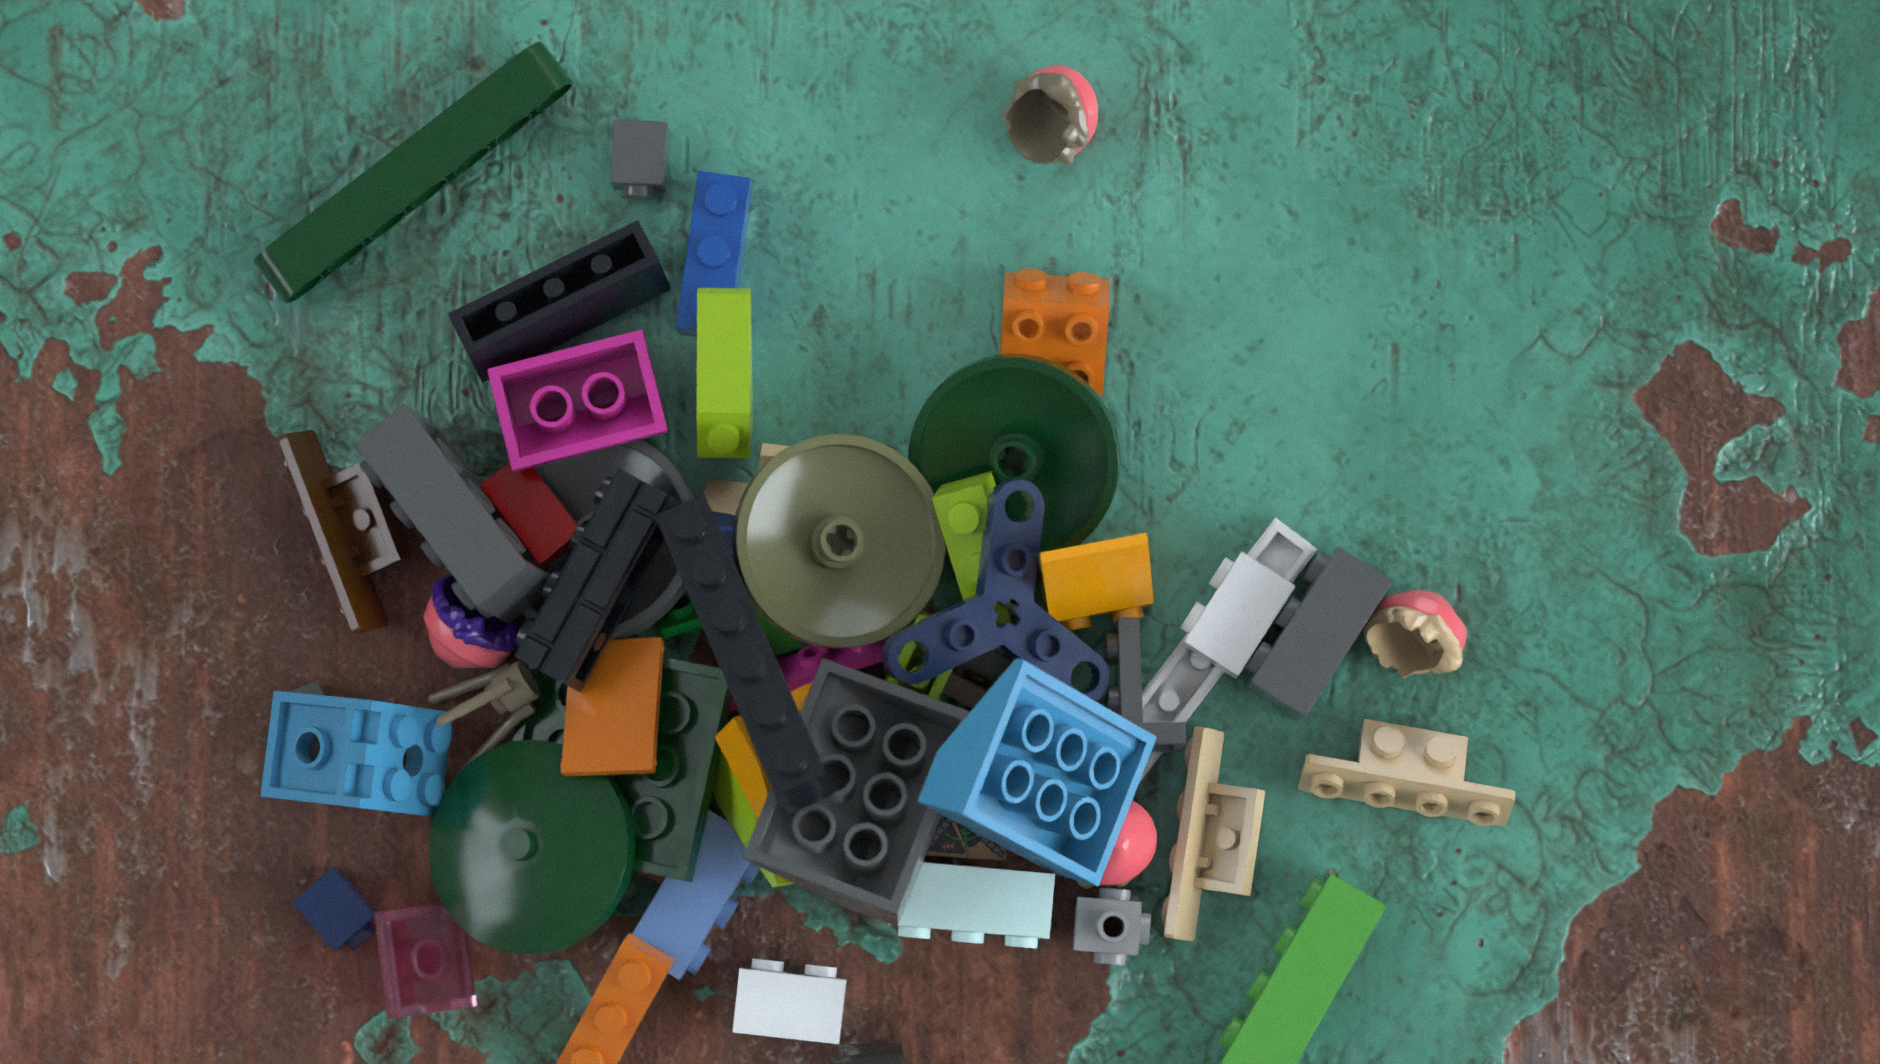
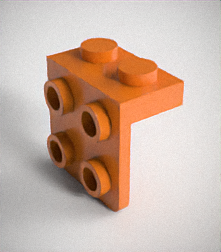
(1058, 320)

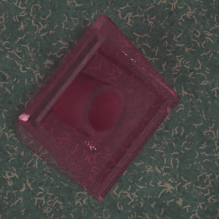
(423, 961)

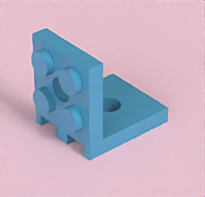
(357, 754)

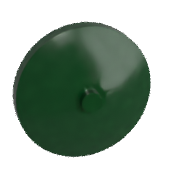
(1026, 424)
(529, 852)

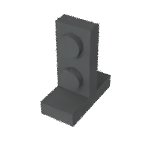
(1125, 697)

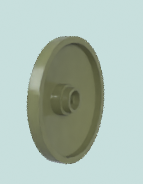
(838, 541)

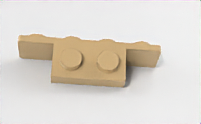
(1409, 772)
(1214, 837)

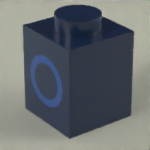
(337, 910)

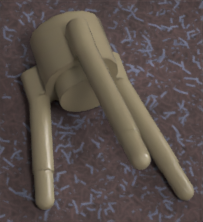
(508, 688)

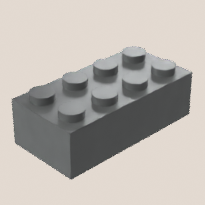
(453, 514)

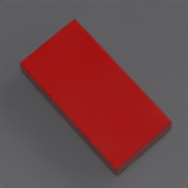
(532, 511)

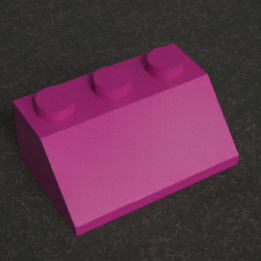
(578, 400)

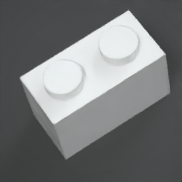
(1237, 614)
(789, 1003)

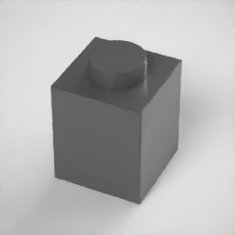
(639, 158)

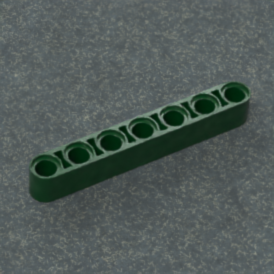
(413, 172)

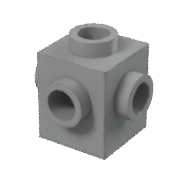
(1089, 921)

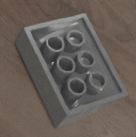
(872, 833)

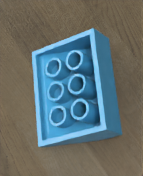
(1041, 773)

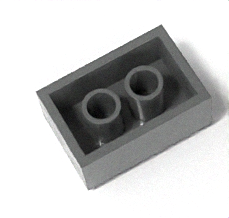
(1315, 631)

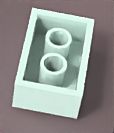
(978, 903)

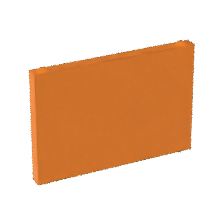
(616, 714)

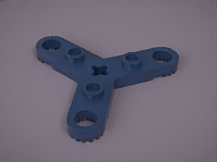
(1004, 576)

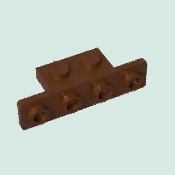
(351, 527)

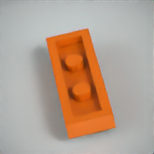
(618, 1004)

